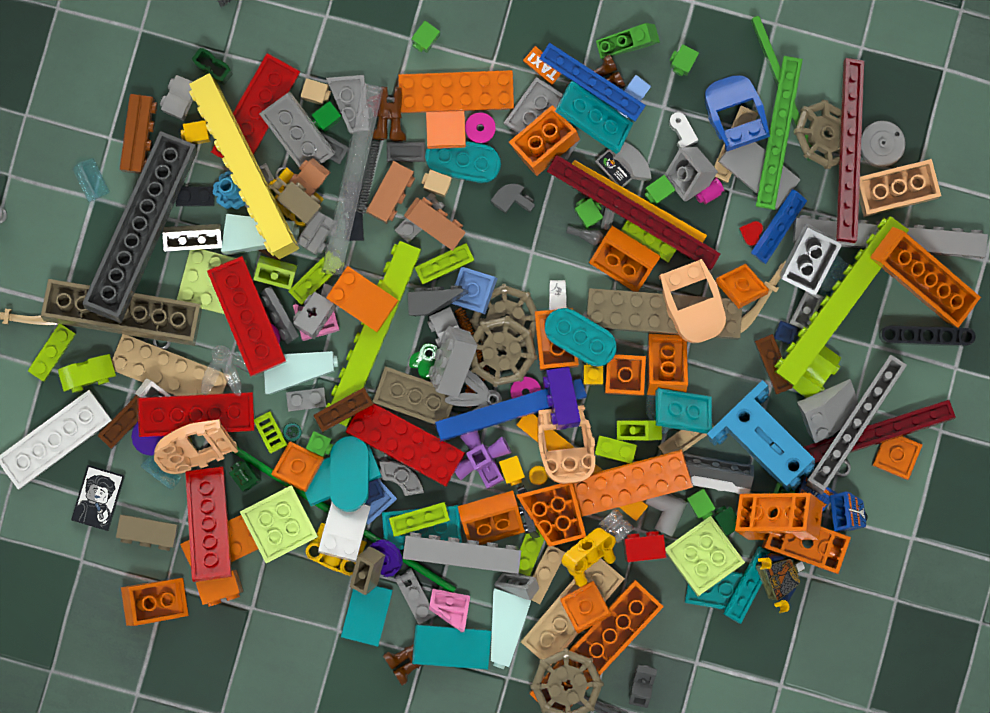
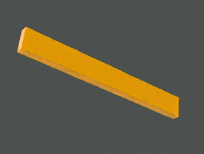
(661, 213)
(554, 441)

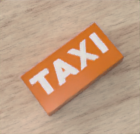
(541, 68)

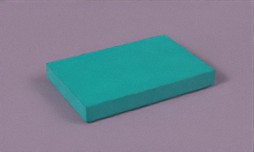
(683, 410)
(718, 595)
(367, 616)

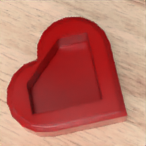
(751, 232)

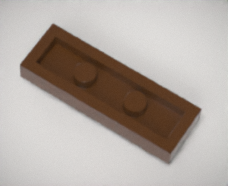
(770, 355)
(343, 409)
(120, 424)

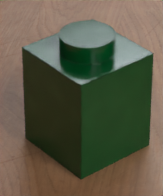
(726, 519)

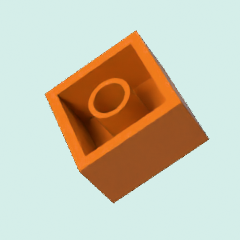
(625, 375)
(214, 590)

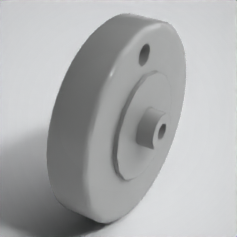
(882, 144)

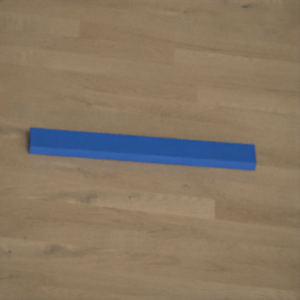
(499, 413)

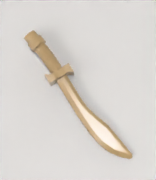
(6, 316)
(748, 318)

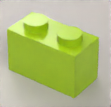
(275, 272)
(638, 430)
(615, 449)

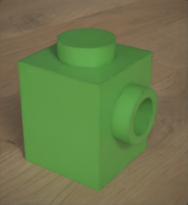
(683, 60)
(588, 212)
(320, 444)

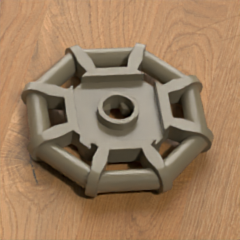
(816, 133)
(510, 308)
(513, 351)
(562, 674)

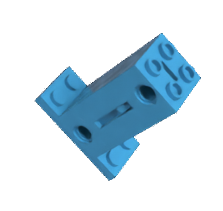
(764, 439)

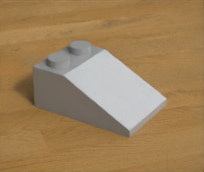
(828, 410)

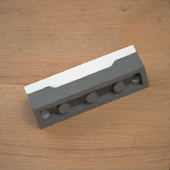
(720, 474)

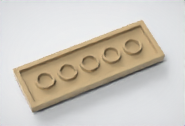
(165, 369)
(554, 629)

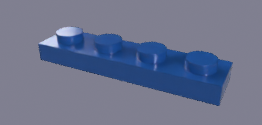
(779, 226)

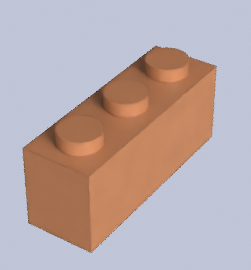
(391, 192)
(435, 222)

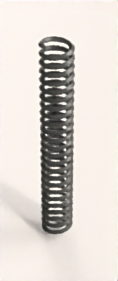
(368, 176)

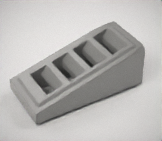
(527, 591)

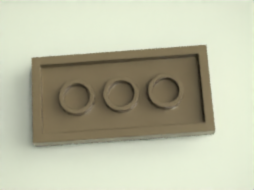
(411, 396)

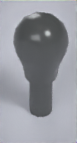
(592, 236)

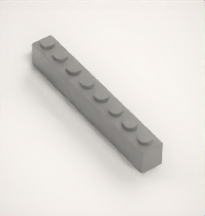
(856, 424)

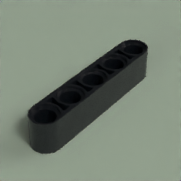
(936, 333)

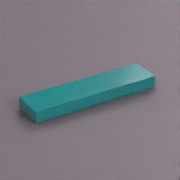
(746, 589)

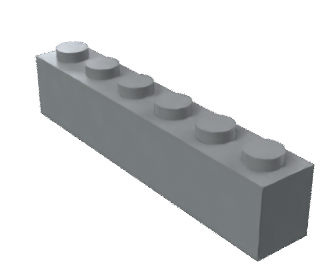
(462, 554)

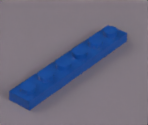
(592, 82)

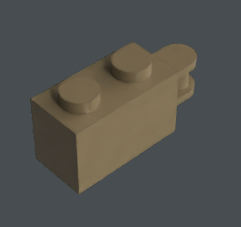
(296, 200)

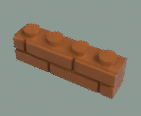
(137, 133)

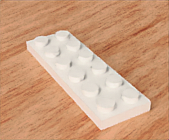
(54, 439)

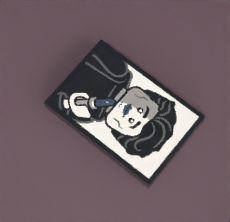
(98, 498)

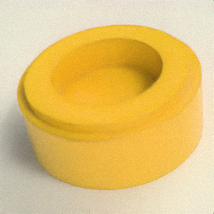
(538, 475)

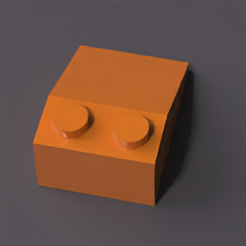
(362, 299)
(549, 354)
(666, 363)
(154, 601)

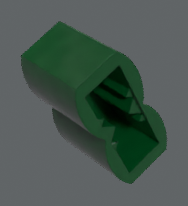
(207, 63)

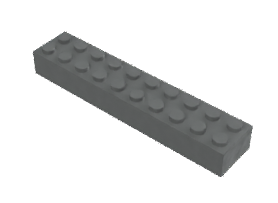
(140, 227)

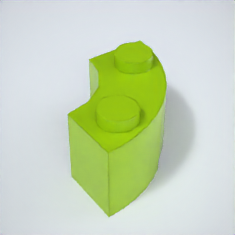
(818, 372)
(81, 374)

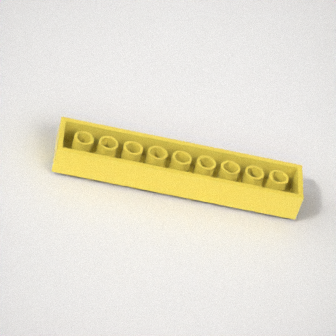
(244, 166)

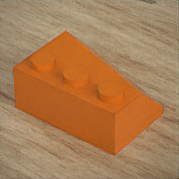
(554, 513)

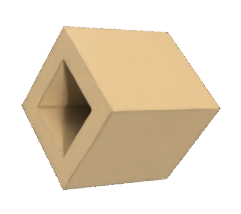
(315, 92)
(436, 183)

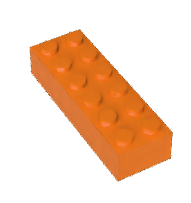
(925, 277)

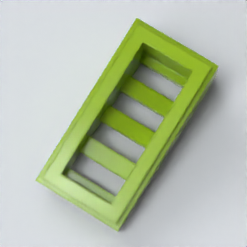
(278, 446)

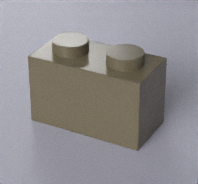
(367, 570)

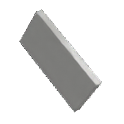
(296, 131)
(747, 166)

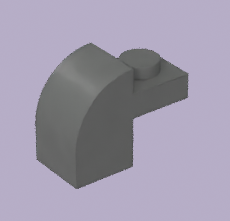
(509, 195)
(642, 686)

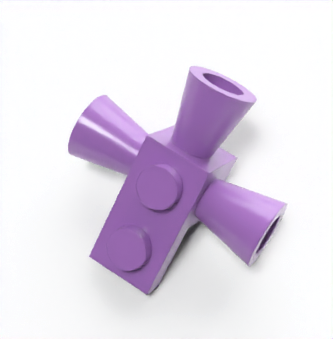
(482, 459)

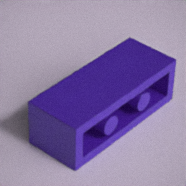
(561, 398)

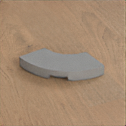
(634, 162)
(402, 476)

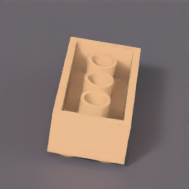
(898, 188)

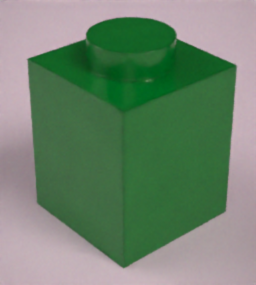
(326, 117)

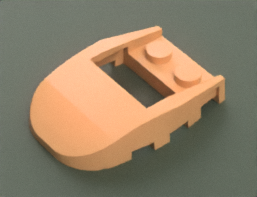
(702, 319)
(177, 454)
(567, 464)

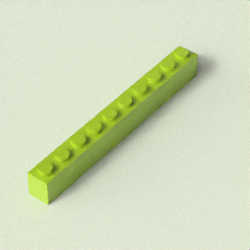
(834, 308)
(369, 341)

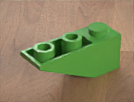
(628, 40)

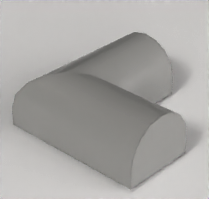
(806, 307)
(672, 510)

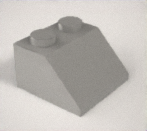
(690, 172)

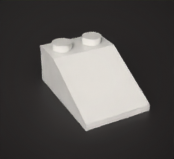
(344, 532)

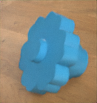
(227, 192)

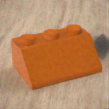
(544, 139)
(624, 259)
(491, 518)

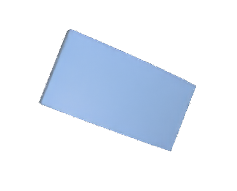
(637, 88)

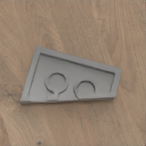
(347, 95)

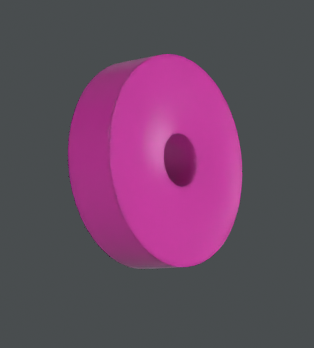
(480, 136)
(528, 383)

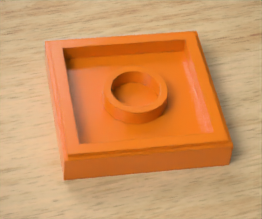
(445, 129)
(742, 286)
(898, 456)
(297, 466)
(585, 607)

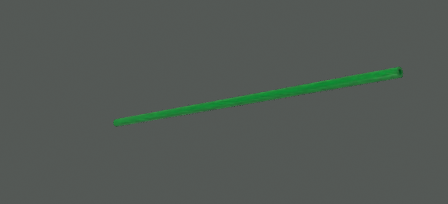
(367, 534)

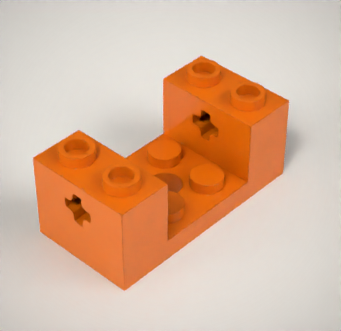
(796, 515)
(824, 553)

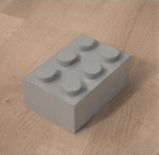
(810, 259)
(452, 361)

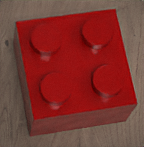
(644, 548)

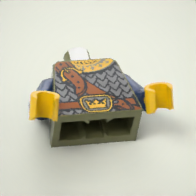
(779, 578)

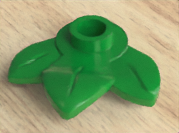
(422, 361)

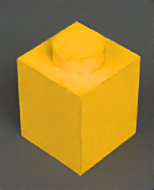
(195, 132)
(592, 375)
(512, 470)

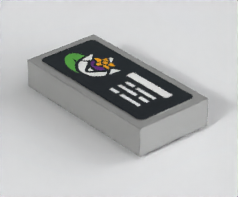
(614, 169)

